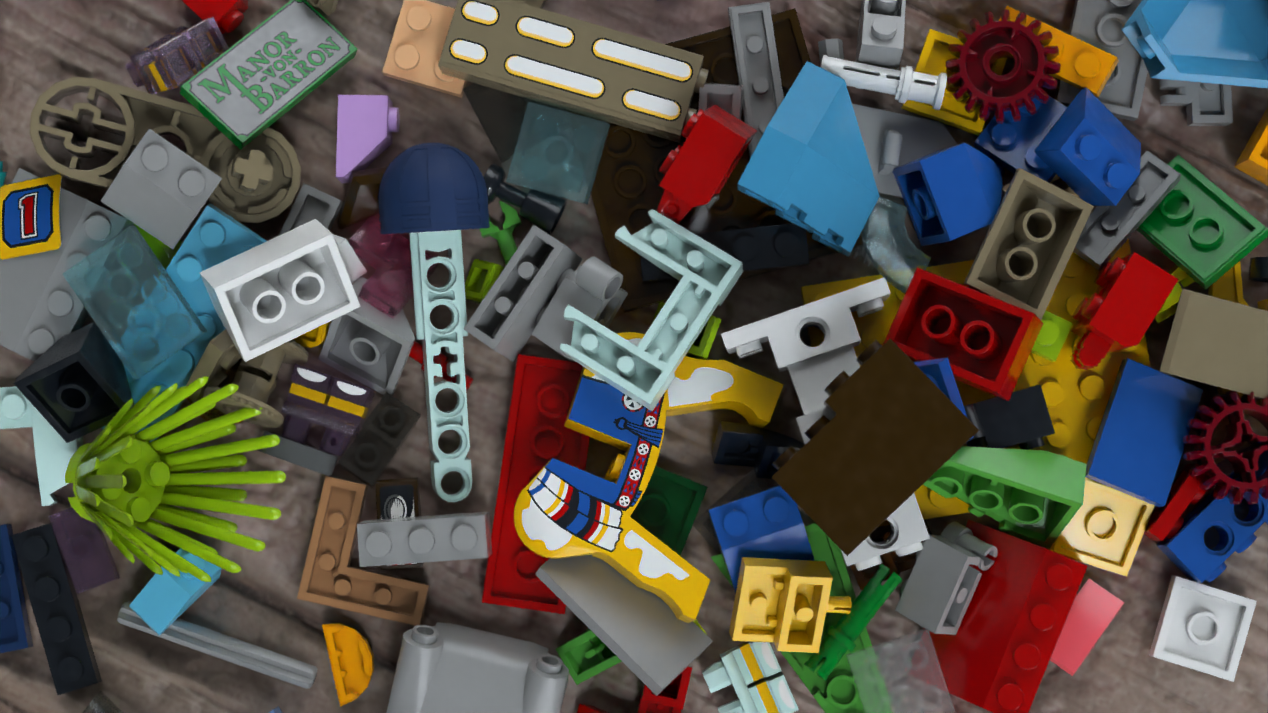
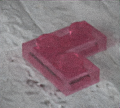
(390, 254)

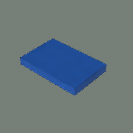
(1143, 432)

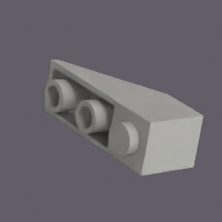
(881, 33)

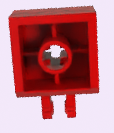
(1120, 309)

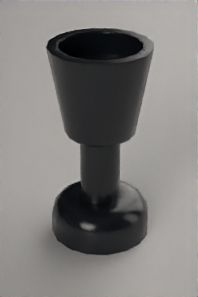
(536, 207)

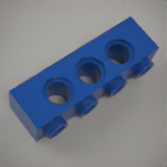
(1187, 546)

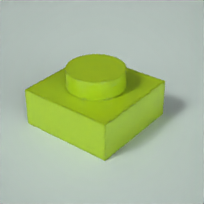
(1051, 336)

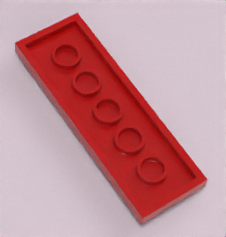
(533, 437)

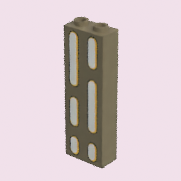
(573, 65)

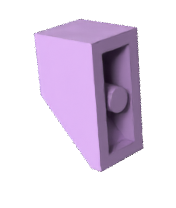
(363, 131)

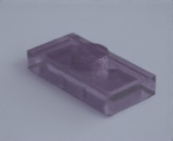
(83, 550)

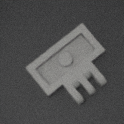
(1204, 102)

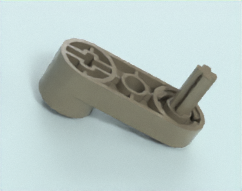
(248, 175)

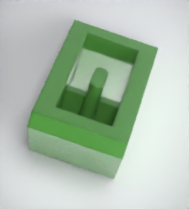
(586, 656)

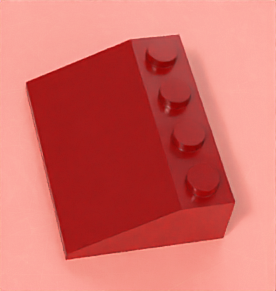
(1009, 624)

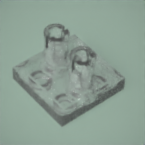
(901, 676)

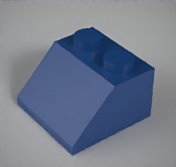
(1092, 151)

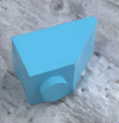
(170, 596)

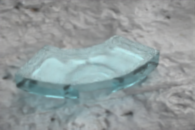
(890, 246)

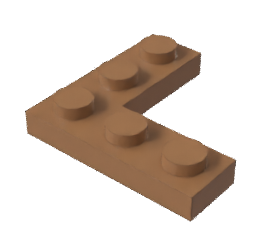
(327, 568)

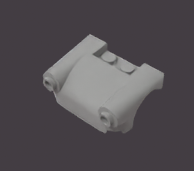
(474, 672)

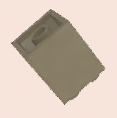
(1219, 344)

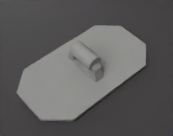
(895, 140)

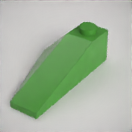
(1022, 489)

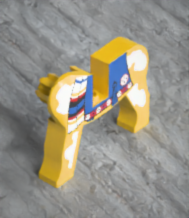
(581, 514)

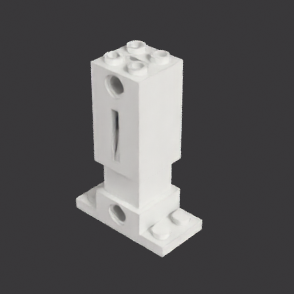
(814, 370)

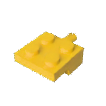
(784, 603)

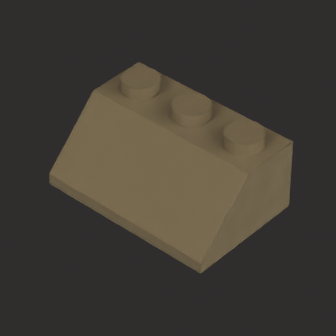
(1028, 243)

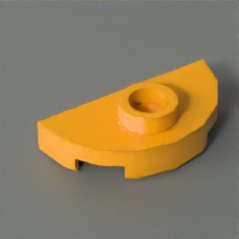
(349, 659)

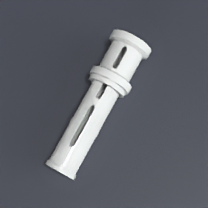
(902, 83)

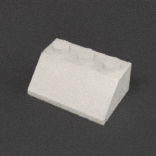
(281, 289)

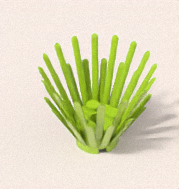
(129, 480)

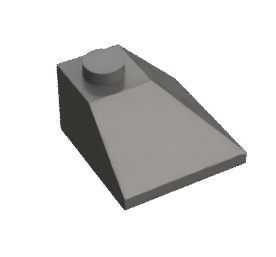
(369, 345)

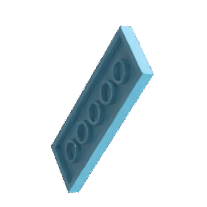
(209, 242)

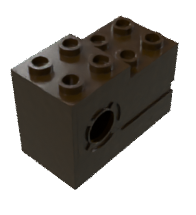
(878, 448)

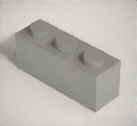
(520, 292)
(424, 539)

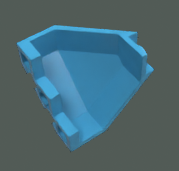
(1203, 40)
(815, 162)

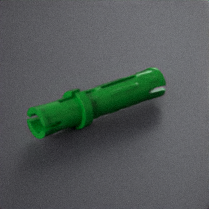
(850, 626)

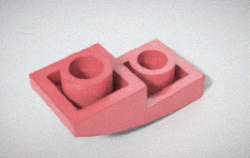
(1086, 622)

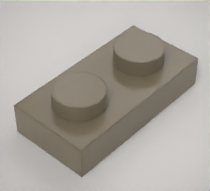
(216, 360)

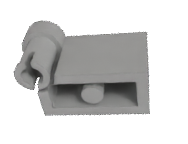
(943, 580)

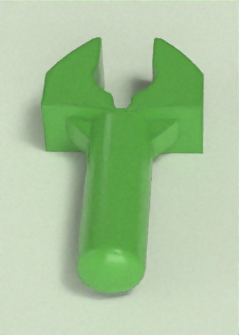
(504, 237)

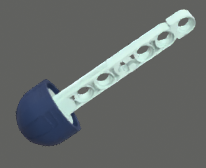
(434, 196)

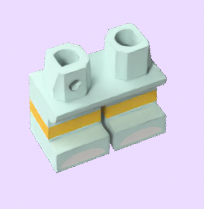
(743, 666)

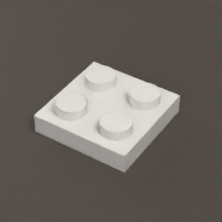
(1202, 628)

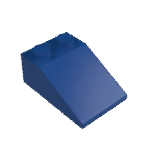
(760, 527)

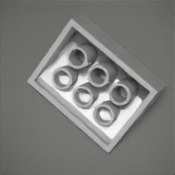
(34, 294)

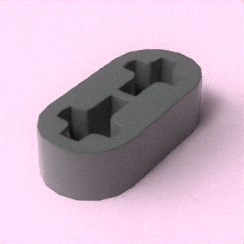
(302, 455)

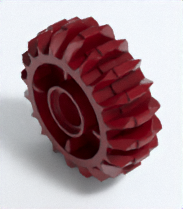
(999, 41)

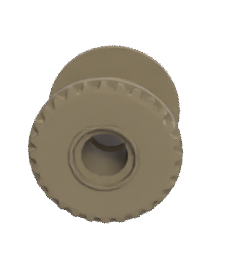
(258, 380)

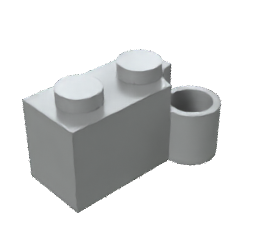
(589, 289)

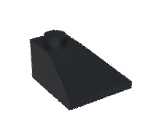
(77, 383)

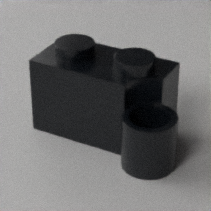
(1012, 422)

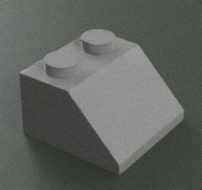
(160, 189)

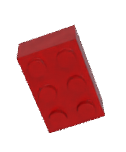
(978, 333)

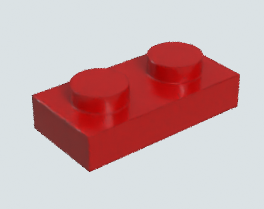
(1167, 520)

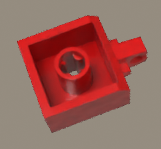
(704, 161)

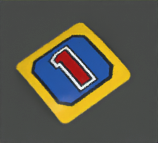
(30, 217)

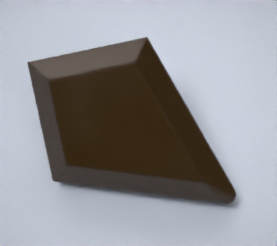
(361, 197)

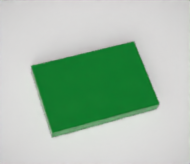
(1201, 227)

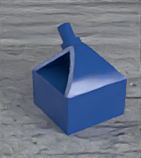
(950, 192)

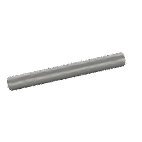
(227, 648)

